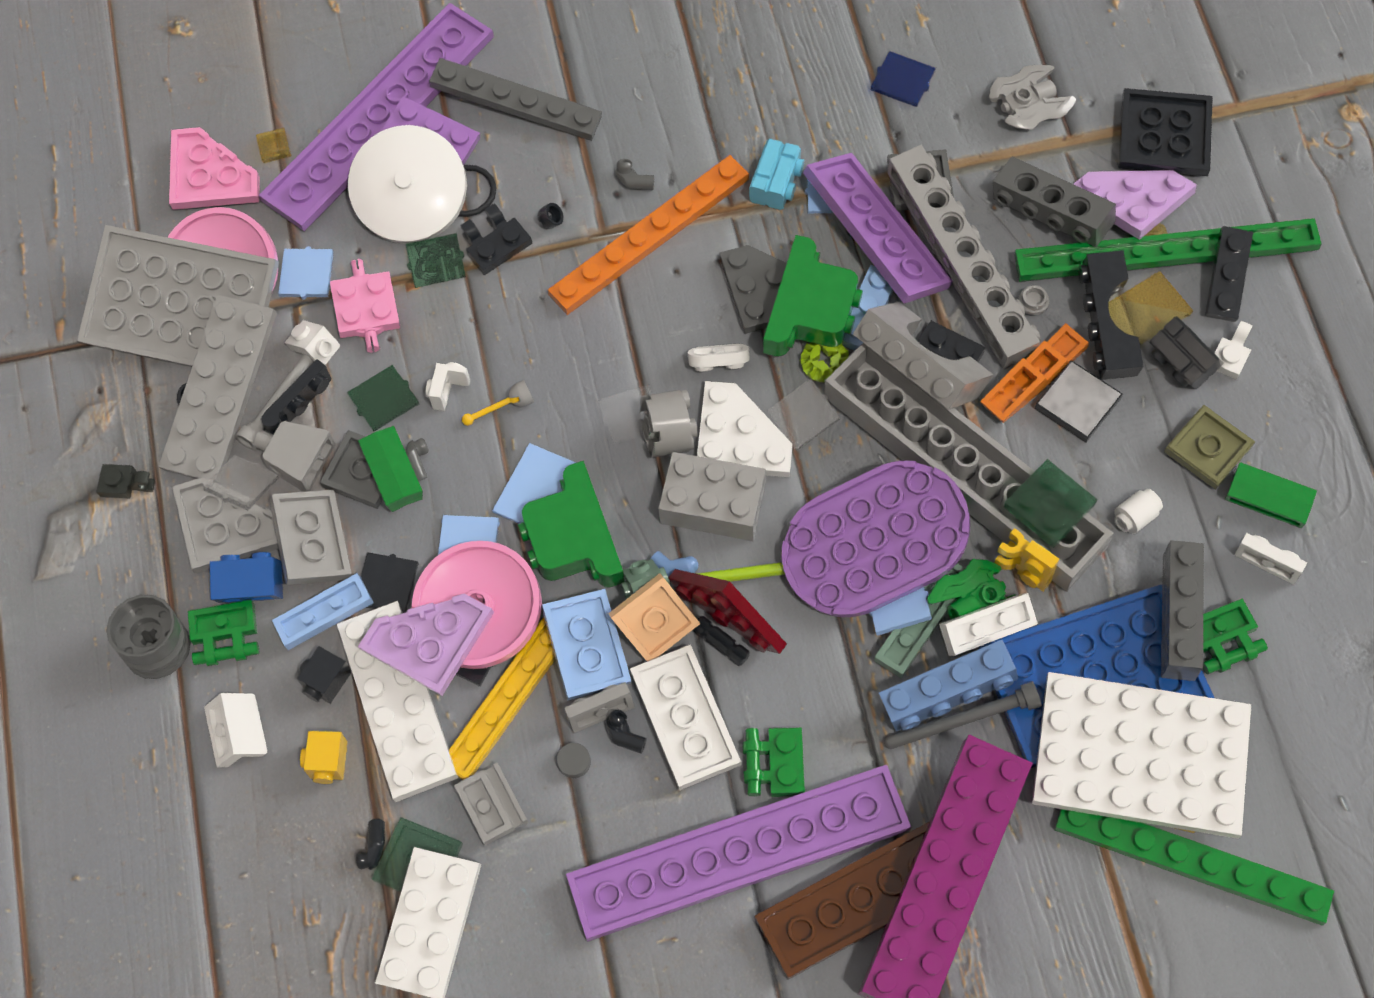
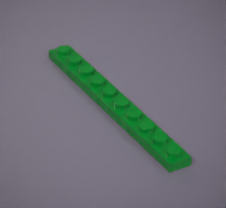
(1166, 249)

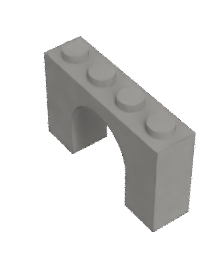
(889, 334)

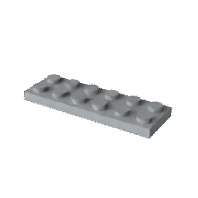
(218, 388)

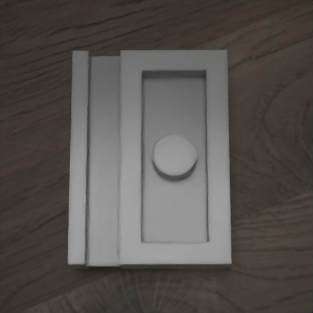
(491, 804)

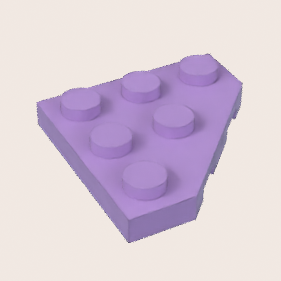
(1139, 196)
(428, 639)

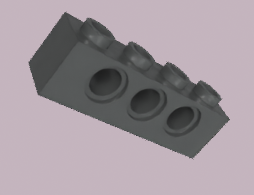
(1054, 201)

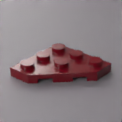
(727, 608)

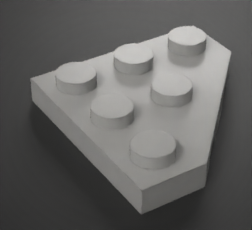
(220, 527)

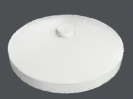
(407, 184)

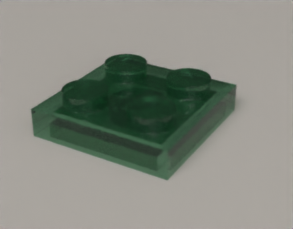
(1050, 503)

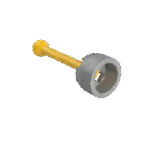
(518, 395)

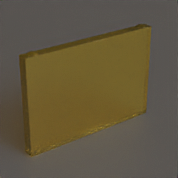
(1148, 307)

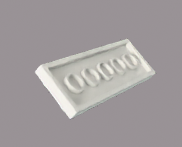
(398, 715)

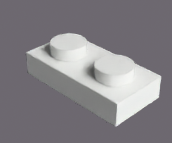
(1270, 558)

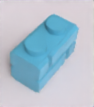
(775, 174)

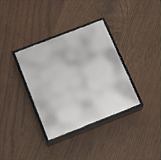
(1078, 401)

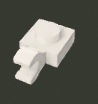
(1233, 352)

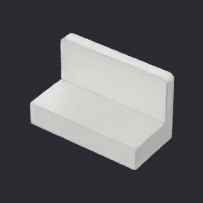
(235, 728)

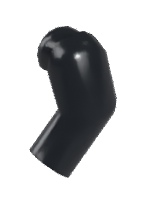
(620, 732)
(376, 842)

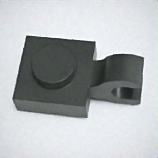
(120, 480)

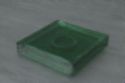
(397, 855)

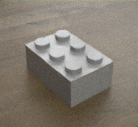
(712, 496)

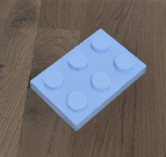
(585, 644)

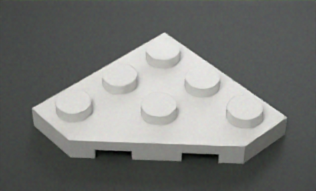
(740, 432)

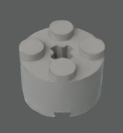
(667, 423)

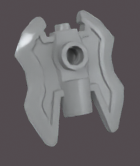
(1029, 100)

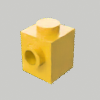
(324, 756)

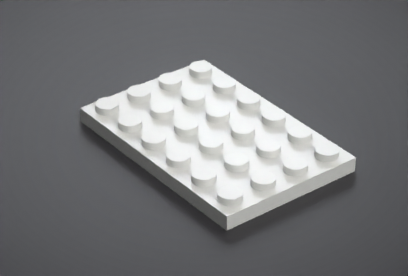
(1143, 755)

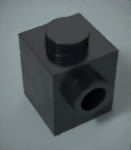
(323, 675)

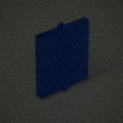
(903, 79)

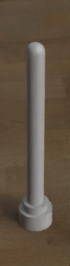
(247, 433)

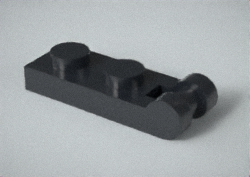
(297, 396)

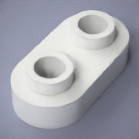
(729, 355)

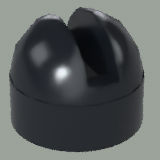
(555, 219)

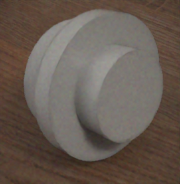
(1034, 300)

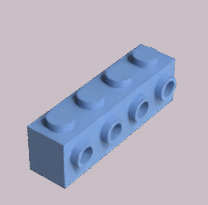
(949, 685)

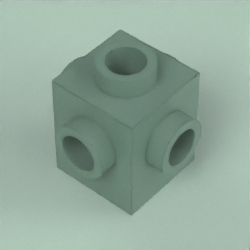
(639, 574)

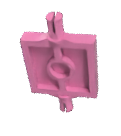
(364, 305)

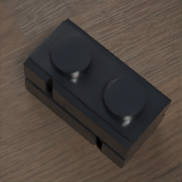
(1185, 352)

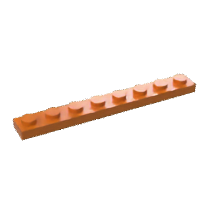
(648, 235)

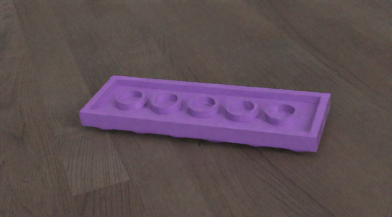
(878, 227)

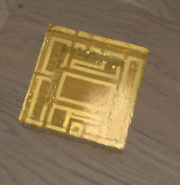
(273, 145)

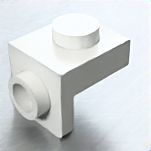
(313, 341)
(444, 376)

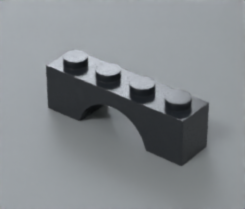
(1116, 351)

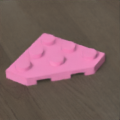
(208, 173)

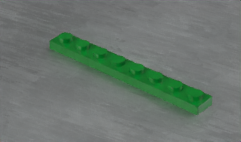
(1201, 863)

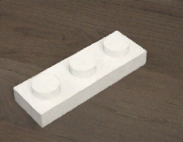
(988, 624)

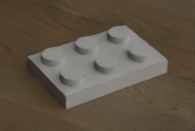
(310, 537)

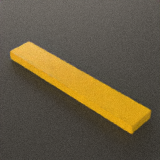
(502, 703)

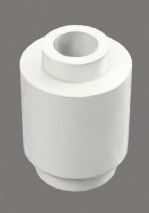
(1137, 511)

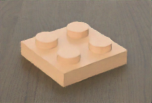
(654, 618)

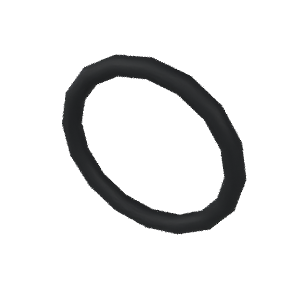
(490, 178)

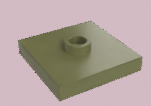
(1209, 446)

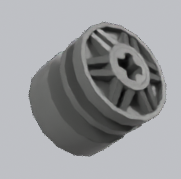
(137, 626)

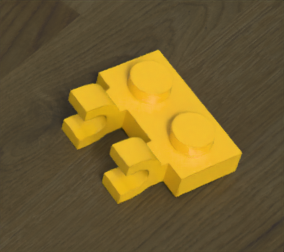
(1032, 560)

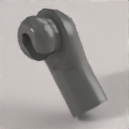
(631, 179)
(414, 451)

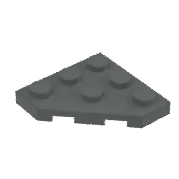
(753, 284)

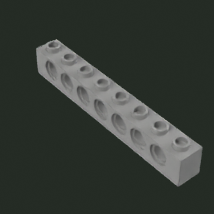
(1007, 346)

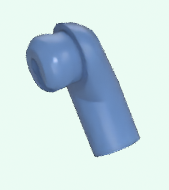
(687, 564)

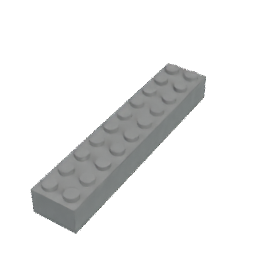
(927, 432)

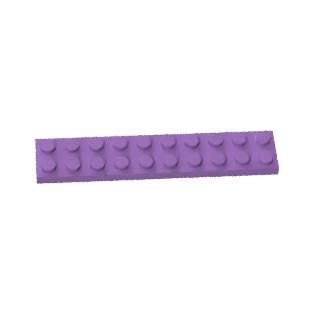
(324, 165)
(737, 852)

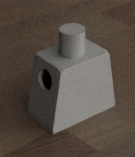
(295, 452)

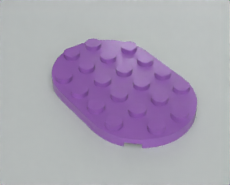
(876, 539)

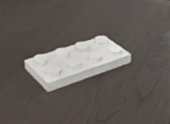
(685, 717)
(428, 923)

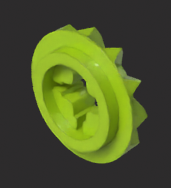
(817, 369)

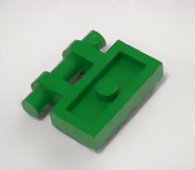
(223, 623)
(1225, 625)
(786, 762)

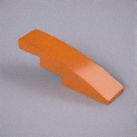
(1034, 373)

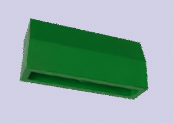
(391, 468)
(1271, 495)

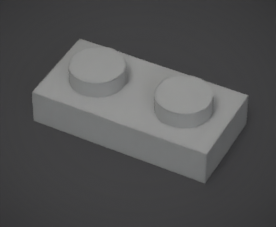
(595, 709)

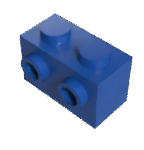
(246, 579)

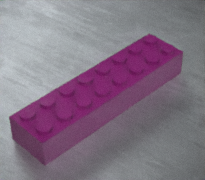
(947, 873)

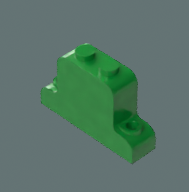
(811, 302)
(571, 532)

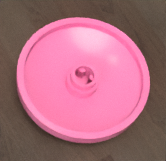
(226, 230)
(498, 580)

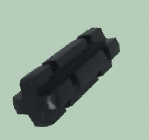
(721, 641)

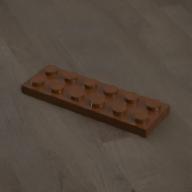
(839, 907)

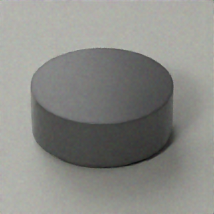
(573, 760)

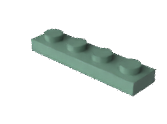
(906, 643)

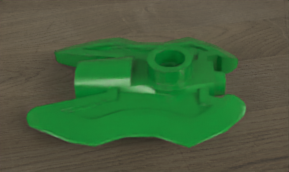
(972, 587)

